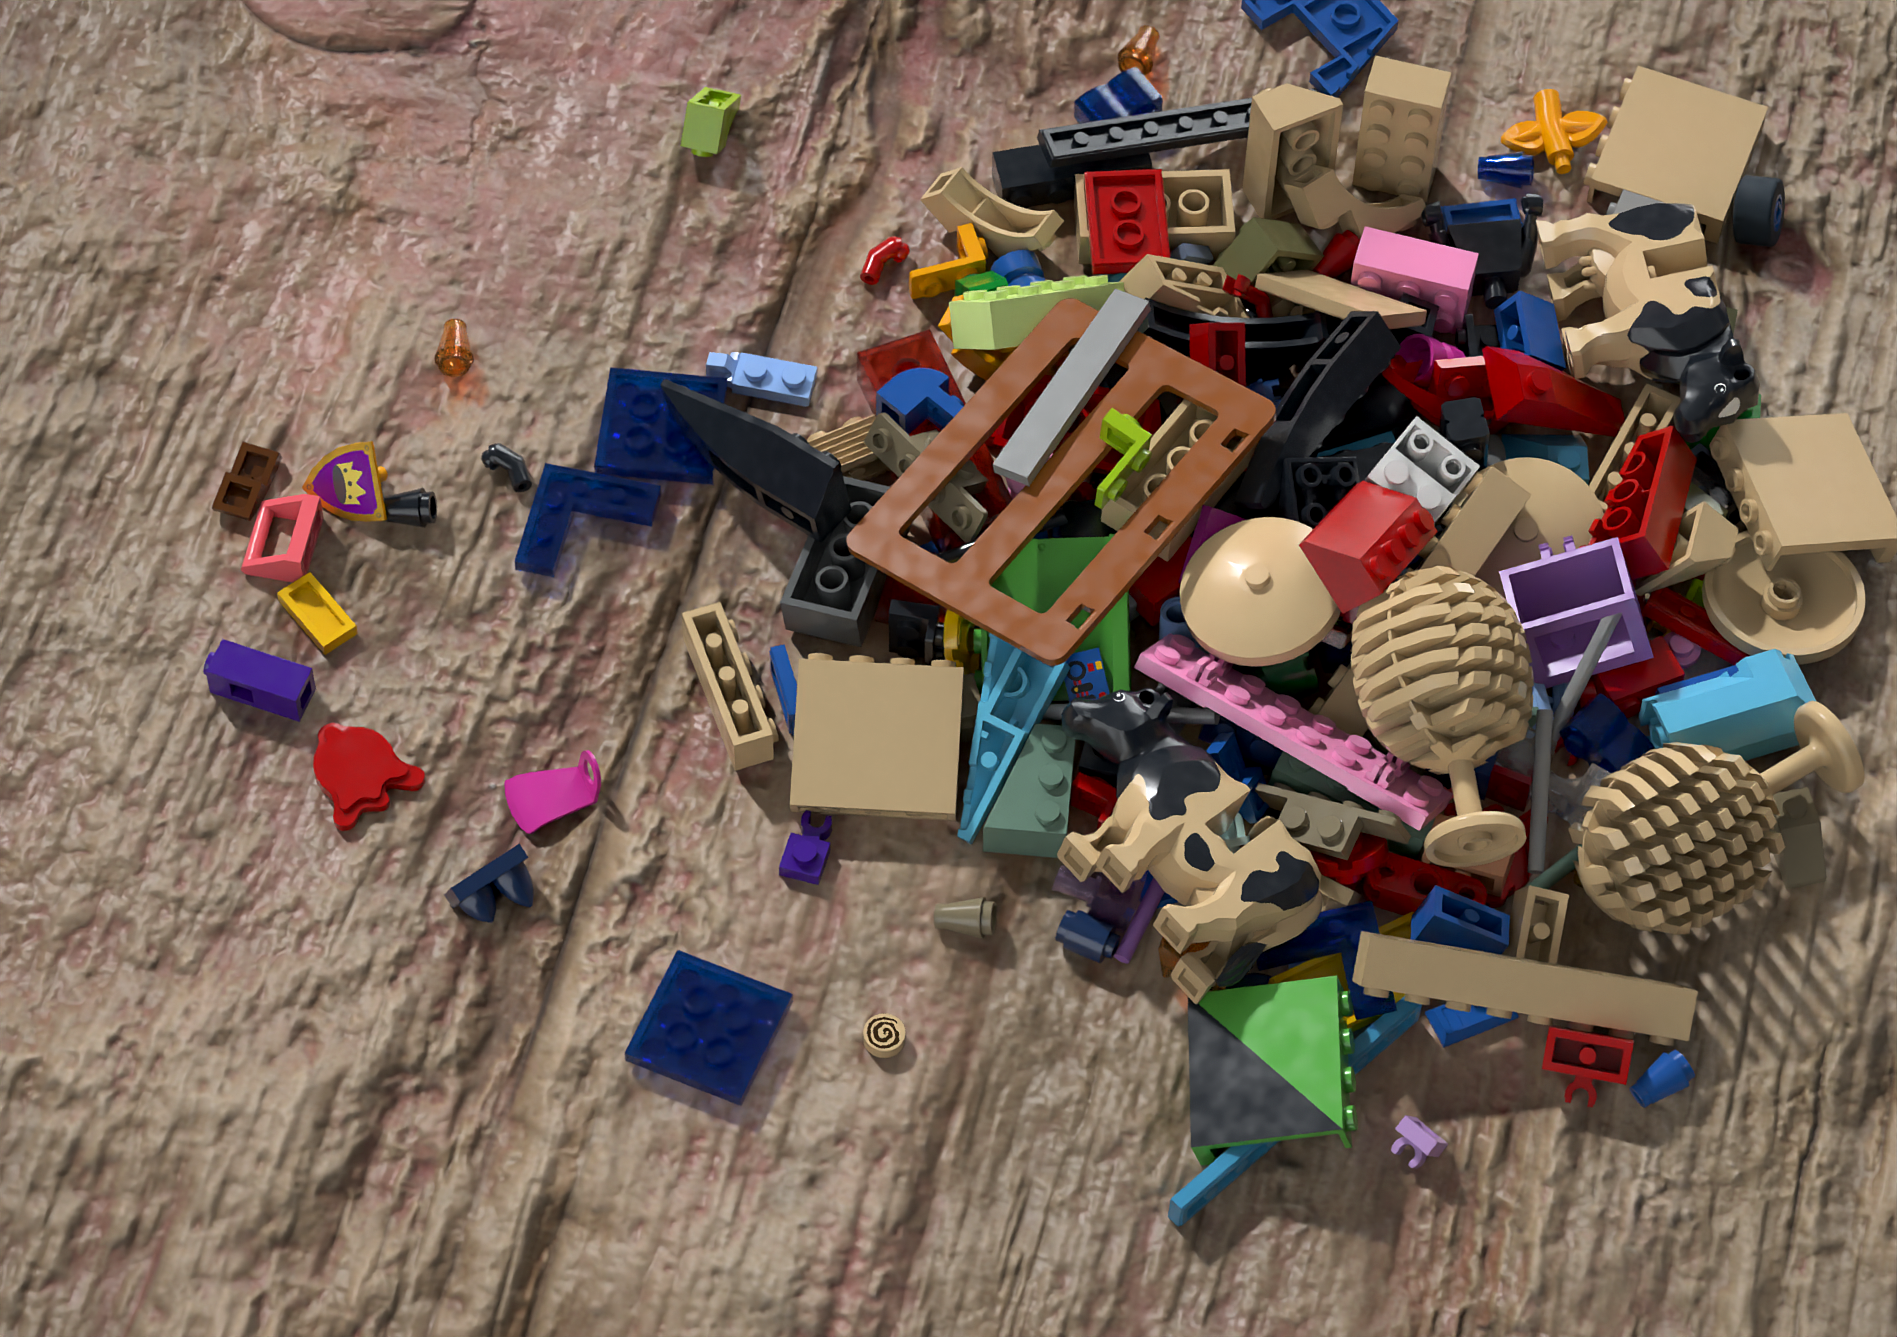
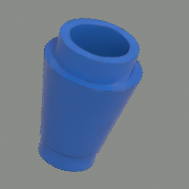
(1663, 1078)

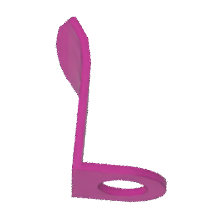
(552, 794)

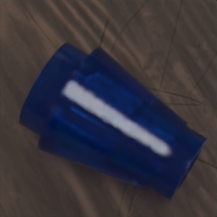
(1507, 169)

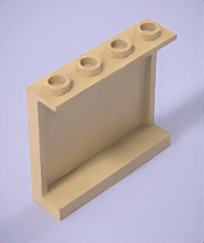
(1678, 146)
(1805, 486)
(877, 737)

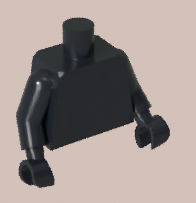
(1503, 247)

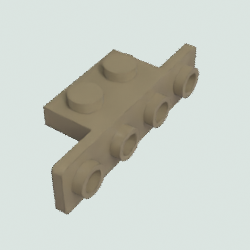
(954, 501)
(1329, 825)

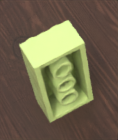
(1011, 313)

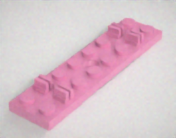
(1306, 736)

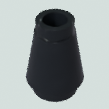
(411, 508)

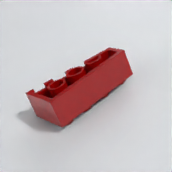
(1648, 502)

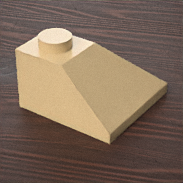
(1701, 544)

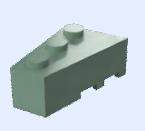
(1035, 799)

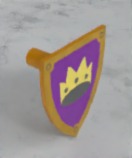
(350, 483)

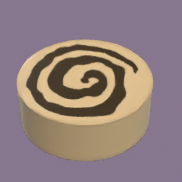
(884, 1035)

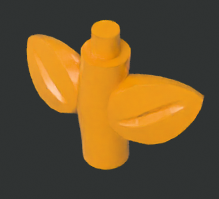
(1553, 132)

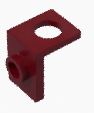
(1509, 788)

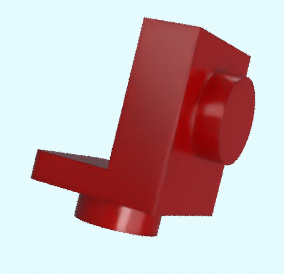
(1093, 796)

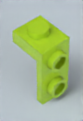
(1133, 442)

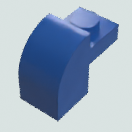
(916, 397)

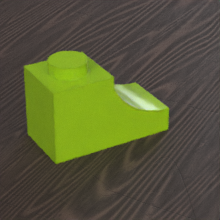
(709, 121)

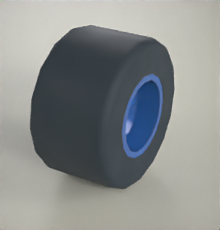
(1758, 211)

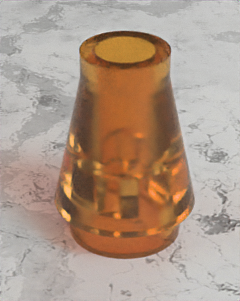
(1140, 50)
(454, 349)

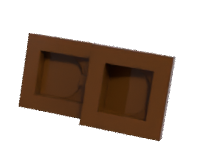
(247, 482)

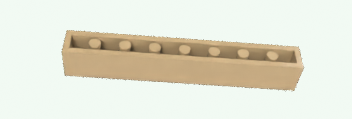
(1463, 545)
(1525, 987)

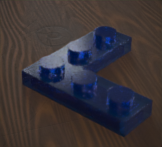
(574, 490)
(1331, 934)

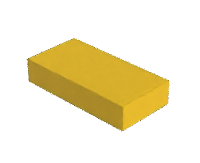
(317, 613)

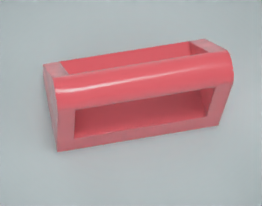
(291, 566)

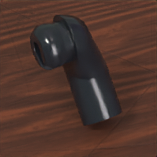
(502, 456)

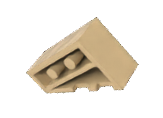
(1183, 286)

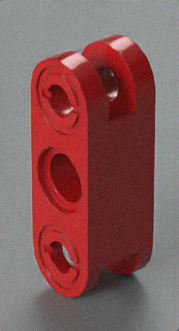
(1405, 876)

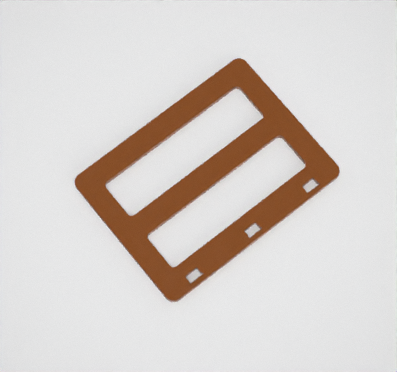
(966, 584)

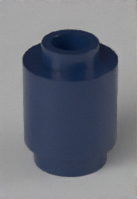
(1088, 935)

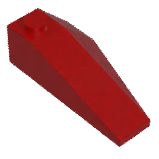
(1546, 397)

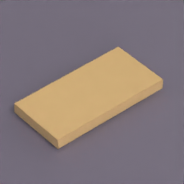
(1337, 297)

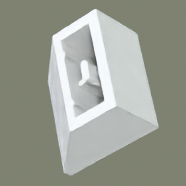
(1425, 468)

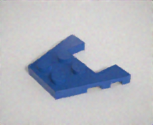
(1346, 28)

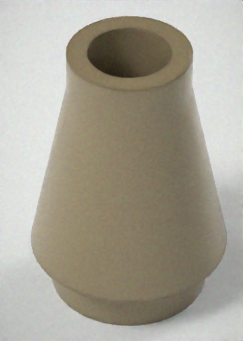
(968, 917)

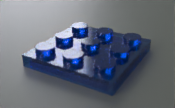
(641, 434)
(709, 1027)

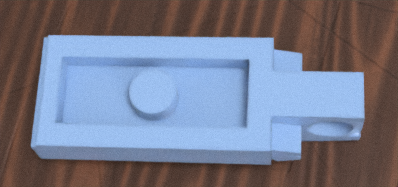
(764, 377)

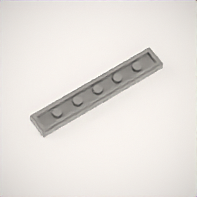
(1071, 387)

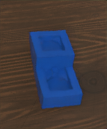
(1228, 756)

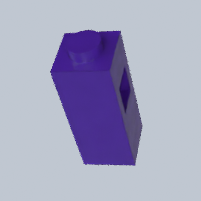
(259, 679)

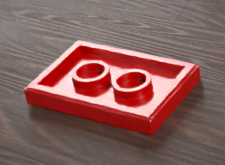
(1125, 218)

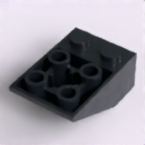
(1314, 487)

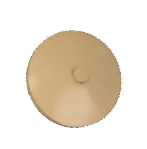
(1556, 509)
(1256, 594)
(1800, 607)

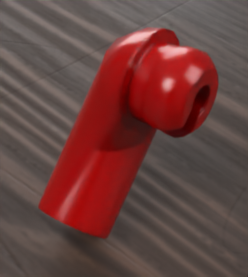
(879, 255)

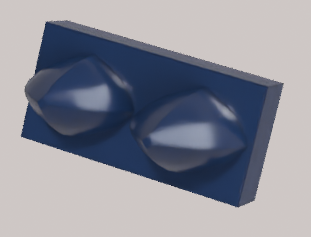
(507, 874)

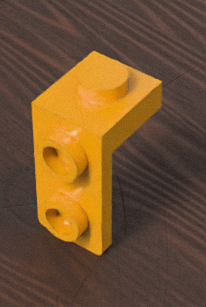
(942, 277)

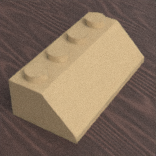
(1287, 135)

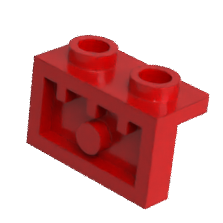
(1462, 379)

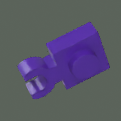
(807, 853)

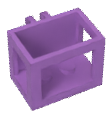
(1564, 602)

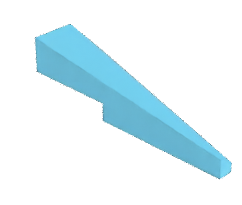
(1012, 701)

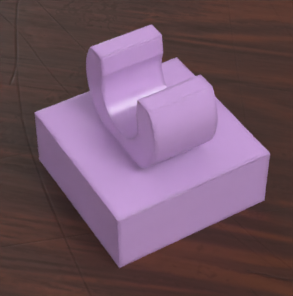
(1420, 1138)

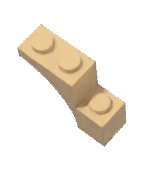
(1324, 201)
(1005, 227)

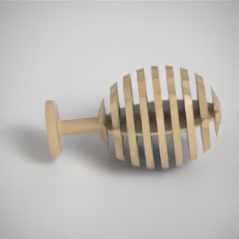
(1445, 690)
(1691, 825)

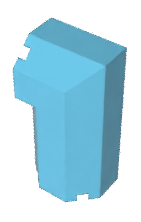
(1739, 713)

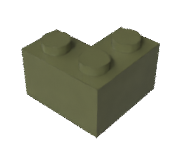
(1268, 248)

